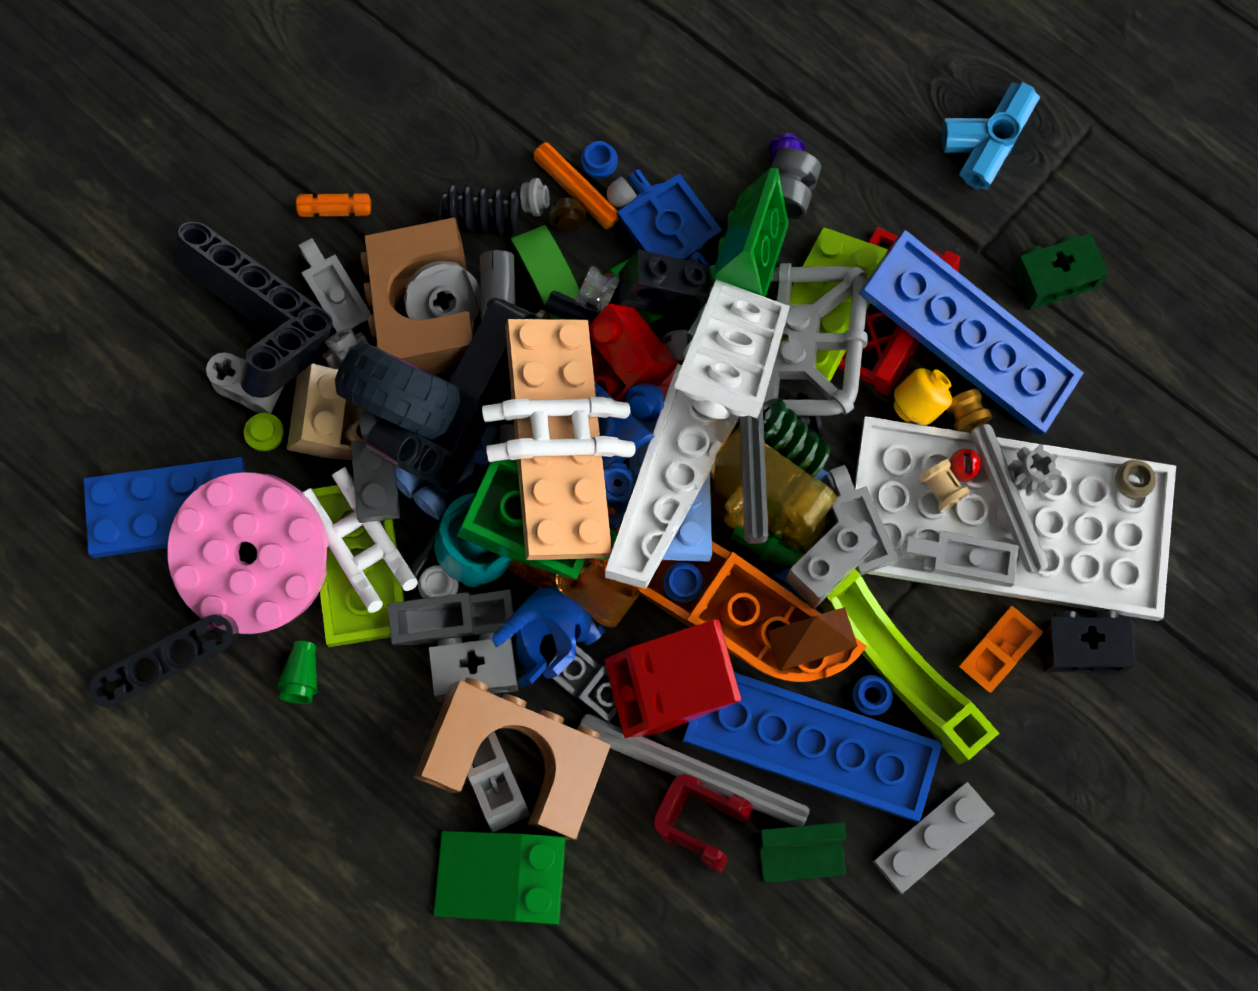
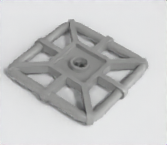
(798, 354)

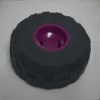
(397, 390)

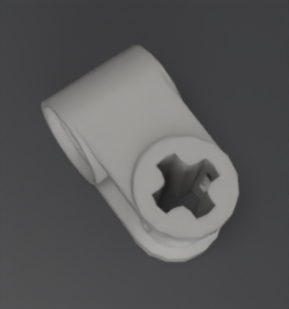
(231, 387)

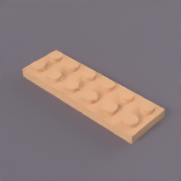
(558, 494)

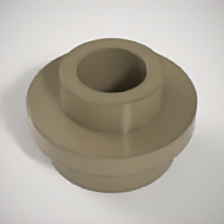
(1142, 471)

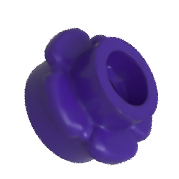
(783, 141)

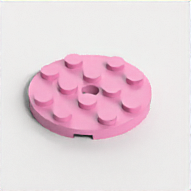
(288, 545)

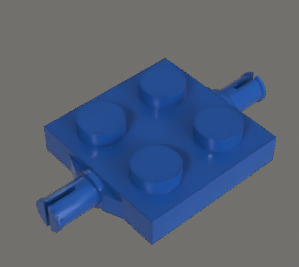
(669, 219)

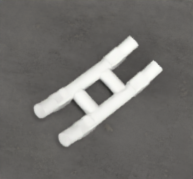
(542, 444)
(382, 547)

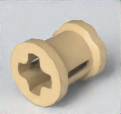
(944, 485)

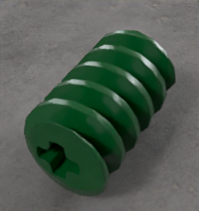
(792, 437)

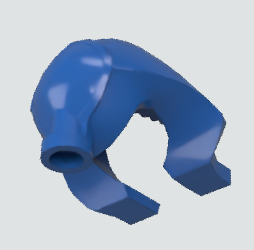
(543, 614)

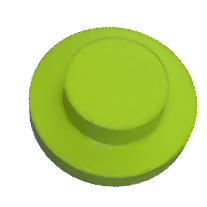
(263, 432)

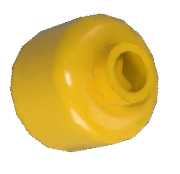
(922, 396)

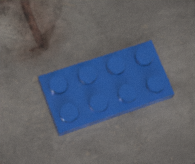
(138, 507)

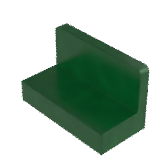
(802, 852)

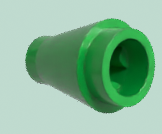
(299, 675)

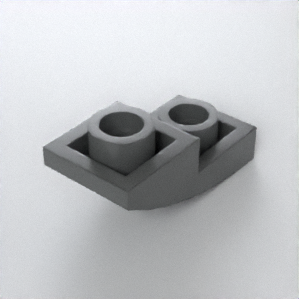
(587, 683)

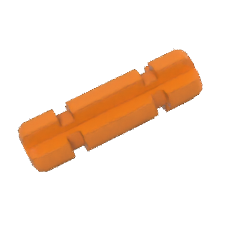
(333, 205)

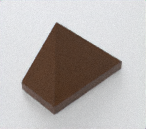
(812, 639)

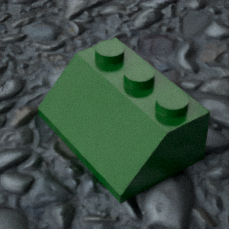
(753, 236)

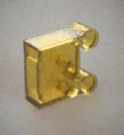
(794, 498)

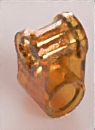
(600, 596)

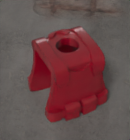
(672, 805)

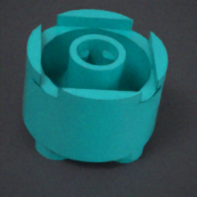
(461, 558)

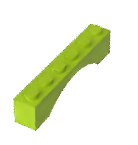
(929, 696)

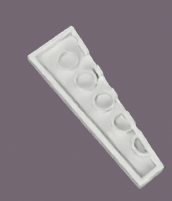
(666, 485)

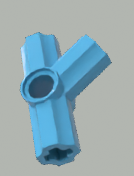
(978, 136)

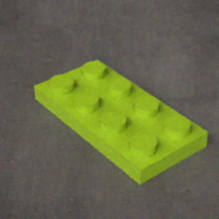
(834, 250)
(343, 611)

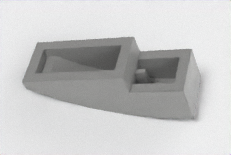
(496, 785)

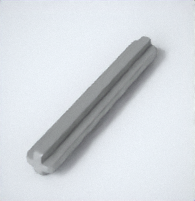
(1009, 499)

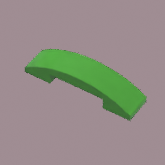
(545, 265)

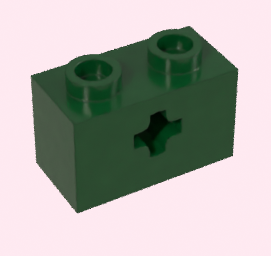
(1059, 270)

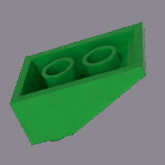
(497, 524)
(500, 877)

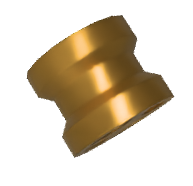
(968, 411)

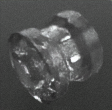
(597, 289)

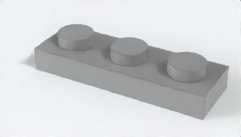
(933, 838)

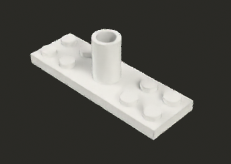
(732, 352)

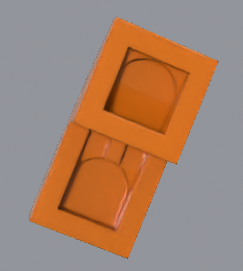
(1001, 649)

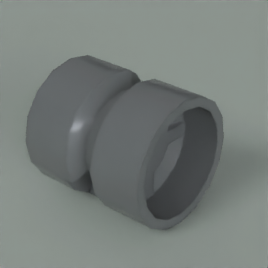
(798, 177)

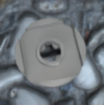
(438, 277)

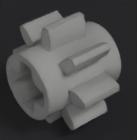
(339, 345)
(1038, 459)

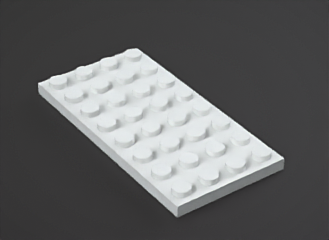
(1096, 541)

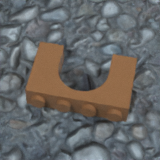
(389, 261)
(570, 755)

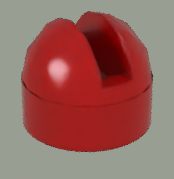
(958, 464)

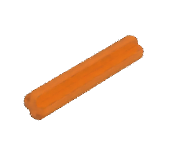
(576, 185)

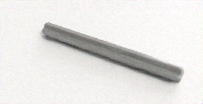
(712, 778)

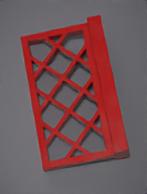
(899, 345)

